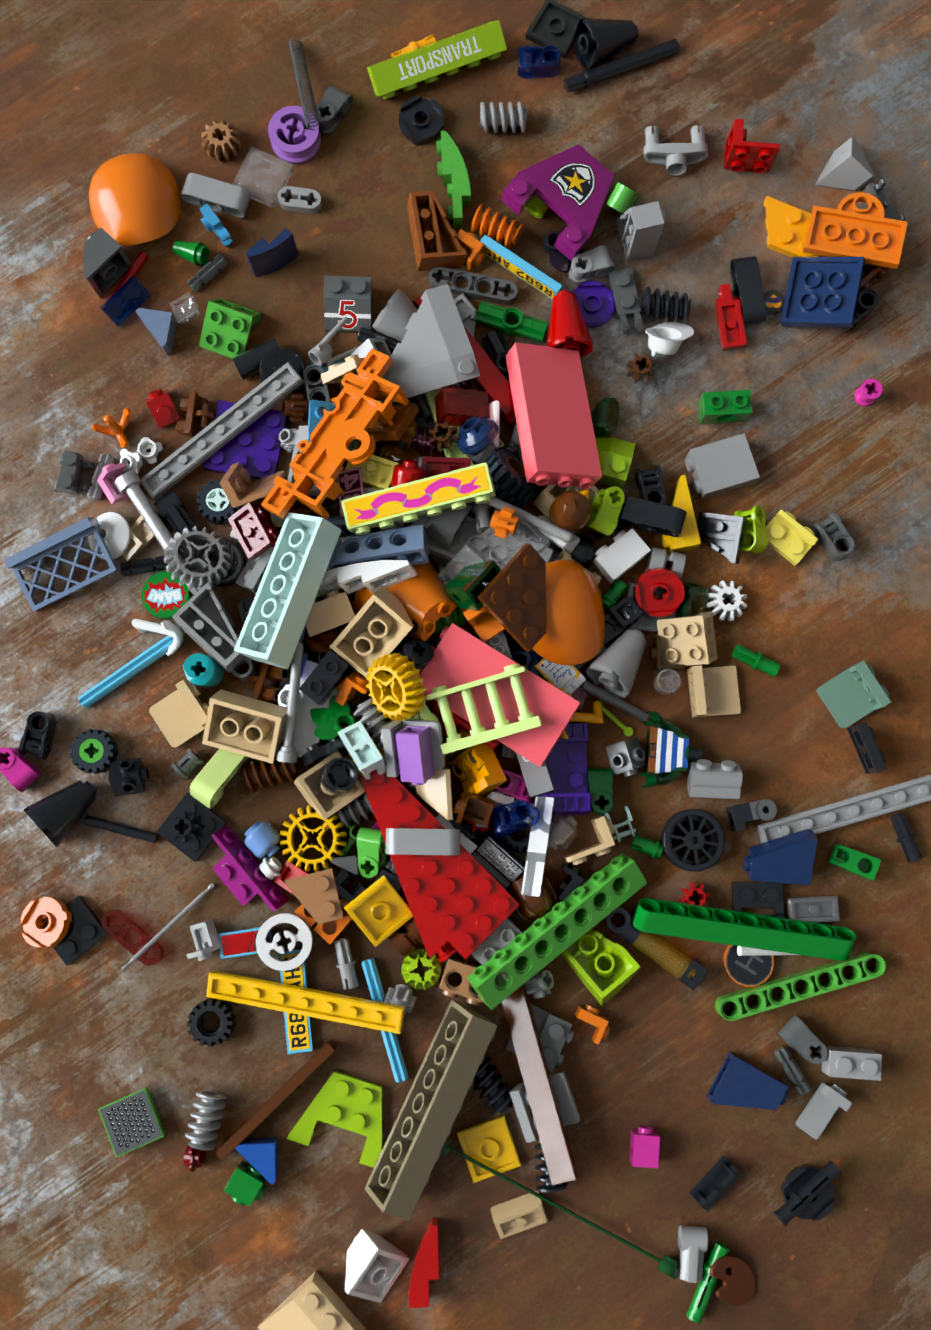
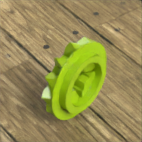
(414, 979)

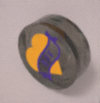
(774, 302)

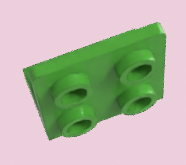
(227, 327)

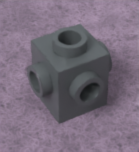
(626, 757)

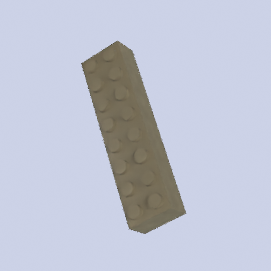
(430, 1110)

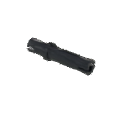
(805, 1195)

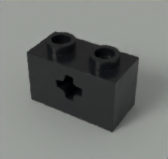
(326, 677)

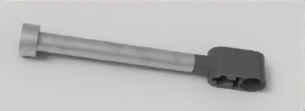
(129, 484)

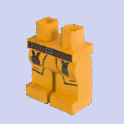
(477, 768)

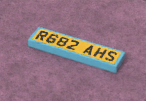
(520, 267)
(297, 1026)

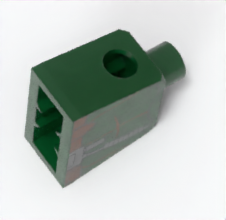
(470, 583)

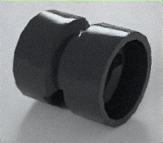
(339, 775)

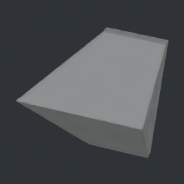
(846, 168)

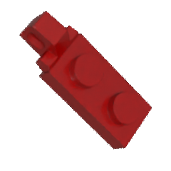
(729, 319)

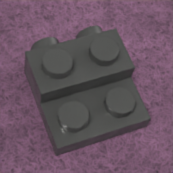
(553, 1034)

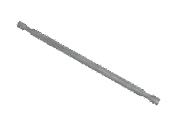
(167, 927)

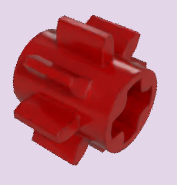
(689, 892)

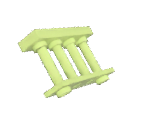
(478, 733)

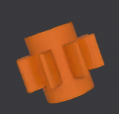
(504, 522)

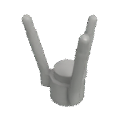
(322, 351)

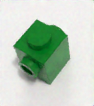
(245, 1185)

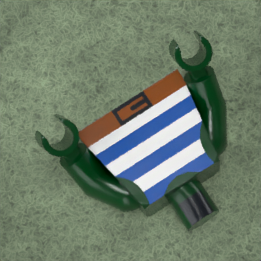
(666, 751)

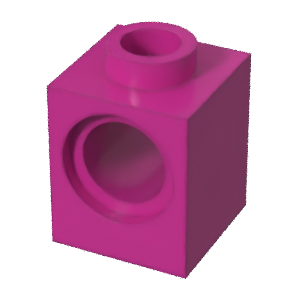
(644, 1147)

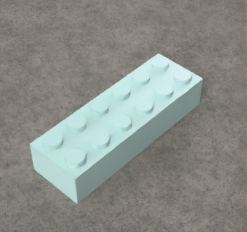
(288, 590)

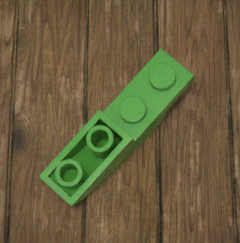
(455, 177)

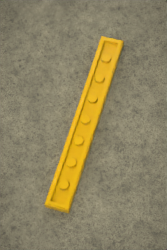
(306, 1001)

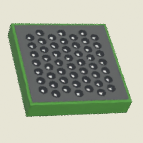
(131, 1122)

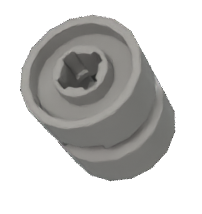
(658, 558)

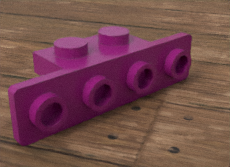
(242, 872)

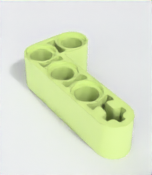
(216, 774)

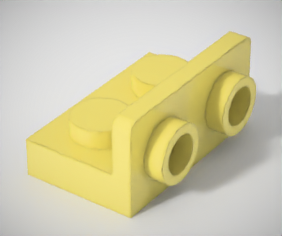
(375, 472)
(789, 537)

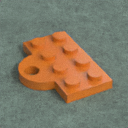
(856, 232)

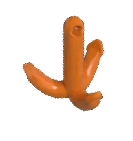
(114, 428)

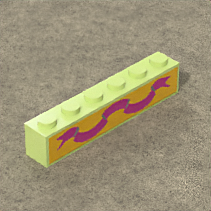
(418, 498)

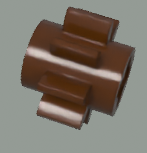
(642, 361)
(295, 407)
(438, 440)

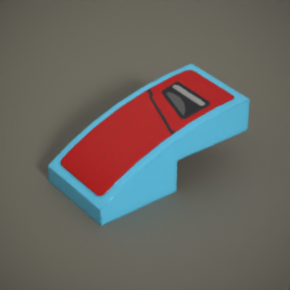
(239, 942)

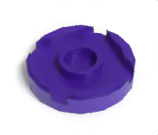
(595, 303)

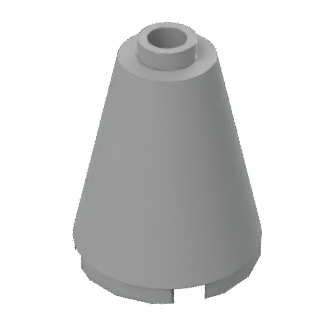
(395, 316)
(619, 663)

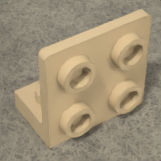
(688, 640)
(713, 691)

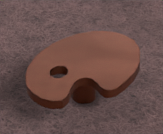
(737, 1284)

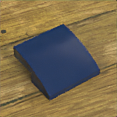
(272, 256)

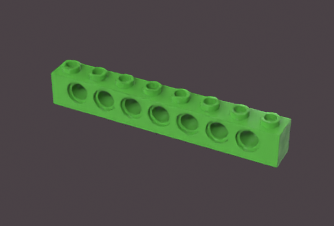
(554, 941)

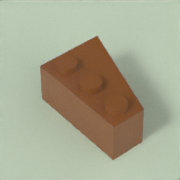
(431, 234)

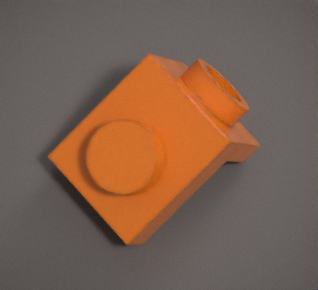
(473, 248)
(349, 687)
(591, 1015)

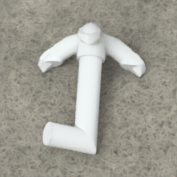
(166, 627)

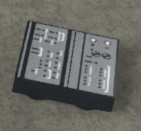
(499, 860)

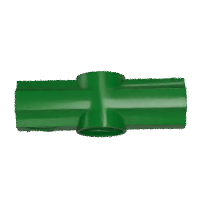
(496, 317)

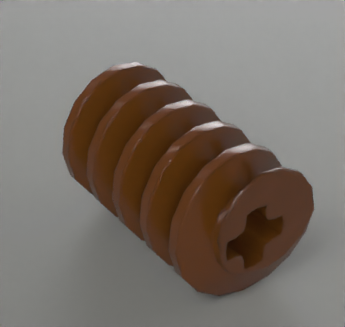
(269, 773)

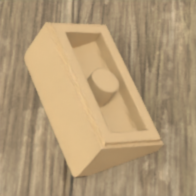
(518, 1215)

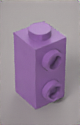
(415, 754)

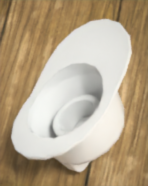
(667, 338)

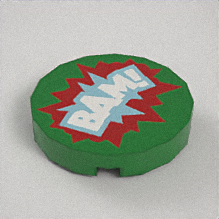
(164, 596)

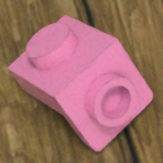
(107, 479)

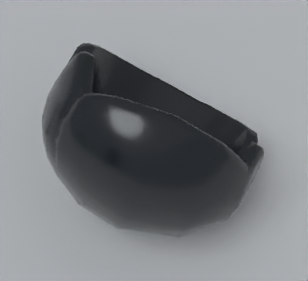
(584, 550)

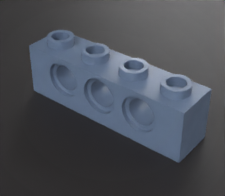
(392, 544)

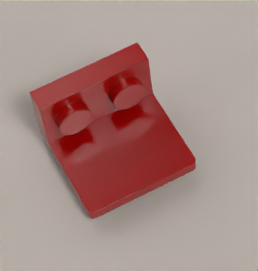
(745, 155)

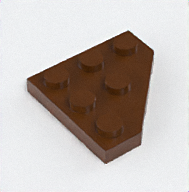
(519, 597)

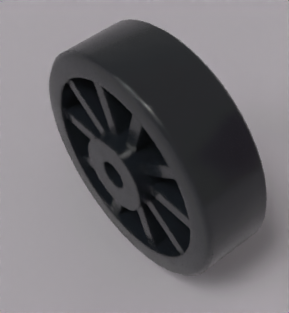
(693, 840)

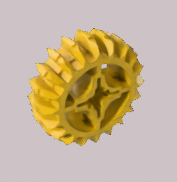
(396, 687)
(304, 846)

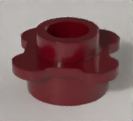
(193, 1158)

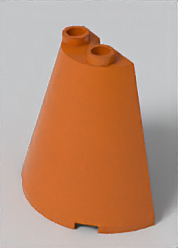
(422, 598)

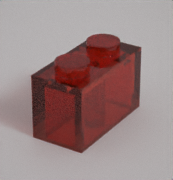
(459, 405)

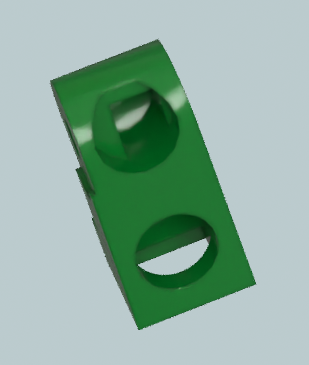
(855, 862)

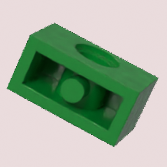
(725, 407)

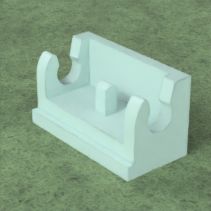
(362, 749)

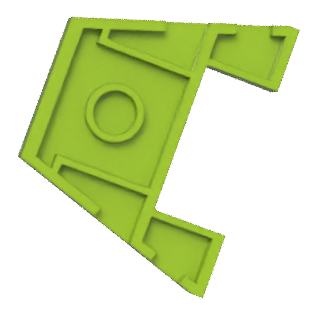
(348, 1105)

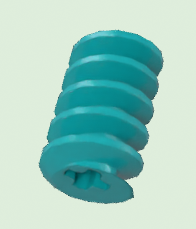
(194, 672)

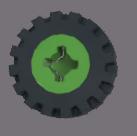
(103, 751)

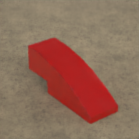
(425, 1267)

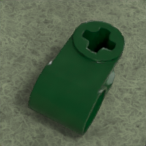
(600, 785)

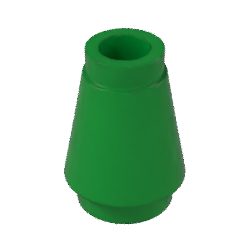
(193, 252)

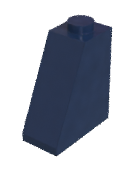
(783, 859)
(746, 1086)

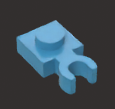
(212, 222)

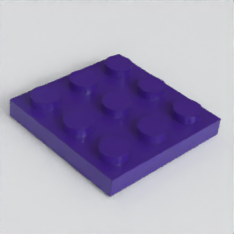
(255, 447)

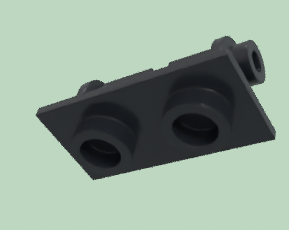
(715, 1183)

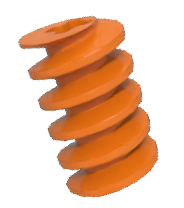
(496, 228)

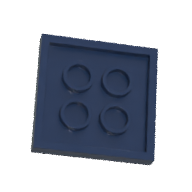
(823, 291)

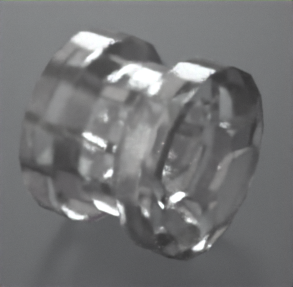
(671, 680)

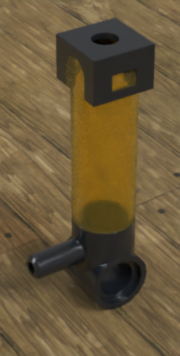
(658, 949)

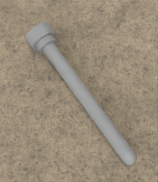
(533, 520)
(287, 750)

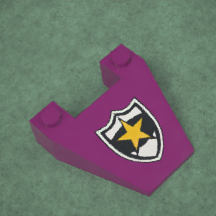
(569, 185)

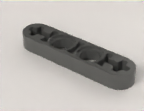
(474, 281)

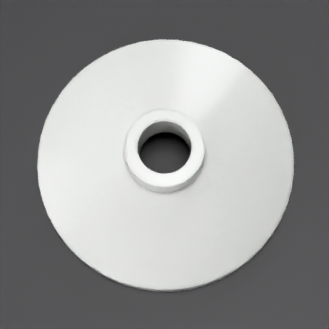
(117, 534)

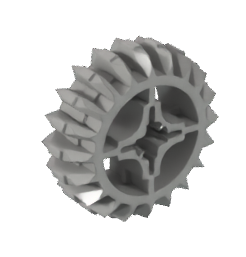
(187, 542)

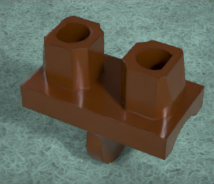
(197, 415)
(267, 683)

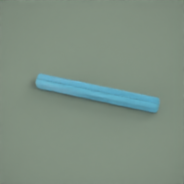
(126, 672)
(390, 1039)

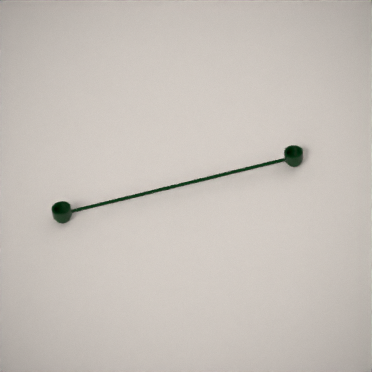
(667, 1265)

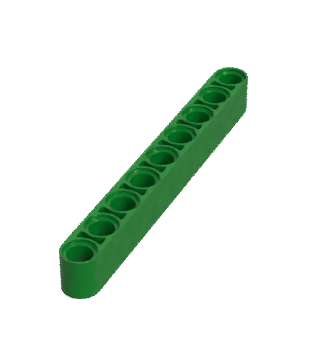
(744, 929)

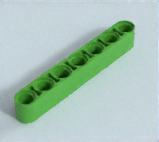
(811, 986)

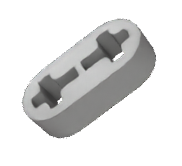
(300, 200)

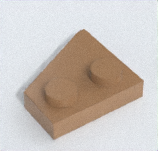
(318, 895)

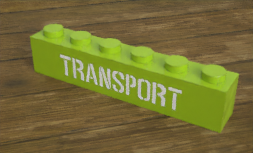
(436, 59)

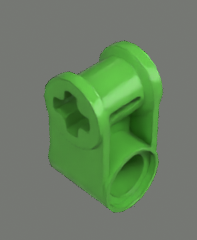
(622, 198)
(371, 852)

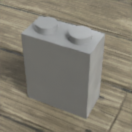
(721, 466)

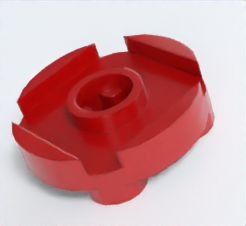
(667, 580)

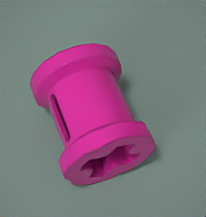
(873, 387)

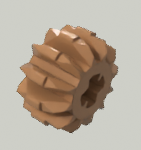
(221, 140)

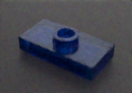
(125, 301)

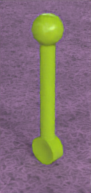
(627, 731)

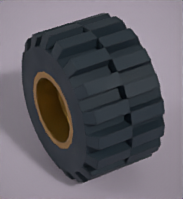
(510, 478)

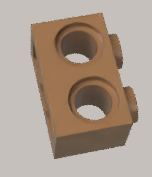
(464, 987)

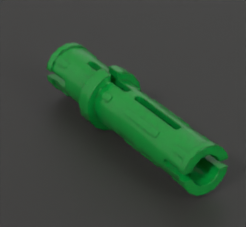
(697, 1310)

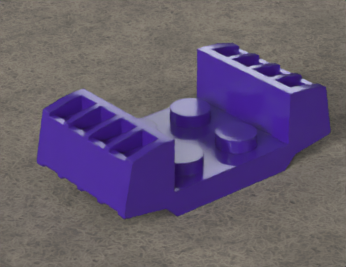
(569, 772)

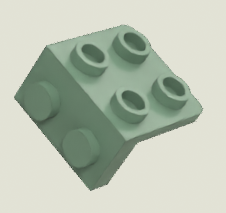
(853, 694)

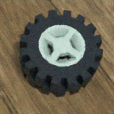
(215, 494)

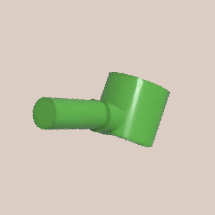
(351, 841)

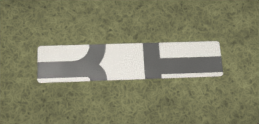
(537, 848)

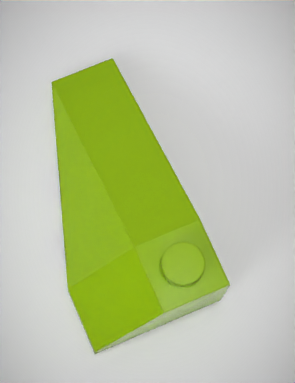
(600, 965)

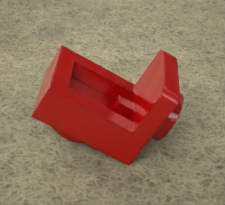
(162, 407)

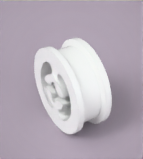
(264, 947)

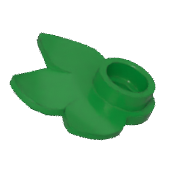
(330, 719)

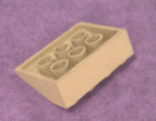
(312, 1308)

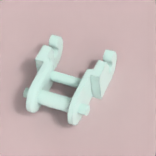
(628, 832)

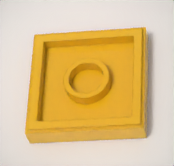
(379, 911)
(491, 1145)

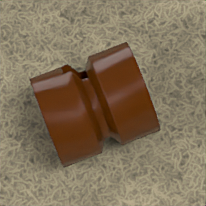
(406, 938)

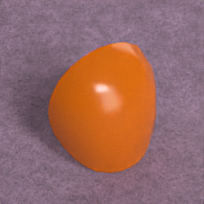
(134, 199)
(572, 615)

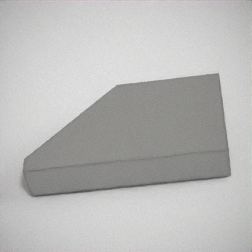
(467, 313)

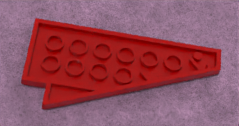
(447, 894)

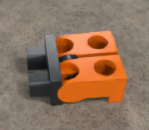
(330, 930)

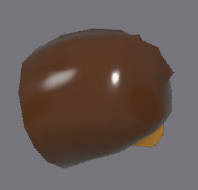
(571, 511)

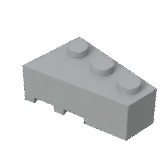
(641, 230)
(209, 627)

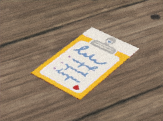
(563, 677)

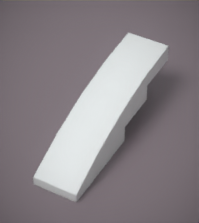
(367, 574)

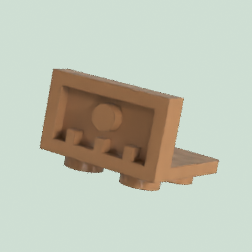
(239, 488)

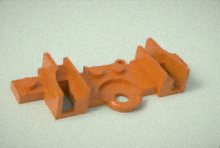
(329, 444)

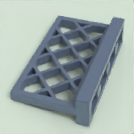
(53, 544)

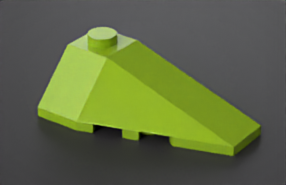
(615, 460)

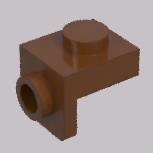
(474, 809)

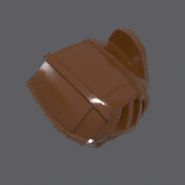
(534, 906)

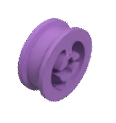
(283, 128)

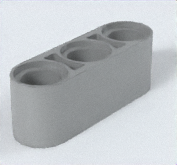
(217, 194)
(422, 841)

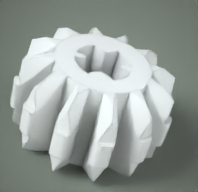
(733, 608)

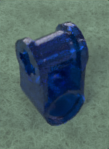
(538, 62)
(509, 817)

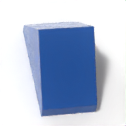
(262, 1155)

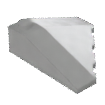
(434, 347)

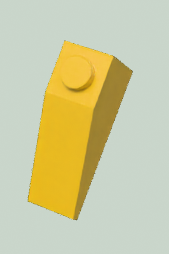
(689, 536)

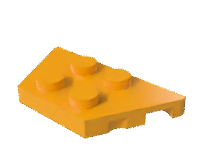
(786, 228)

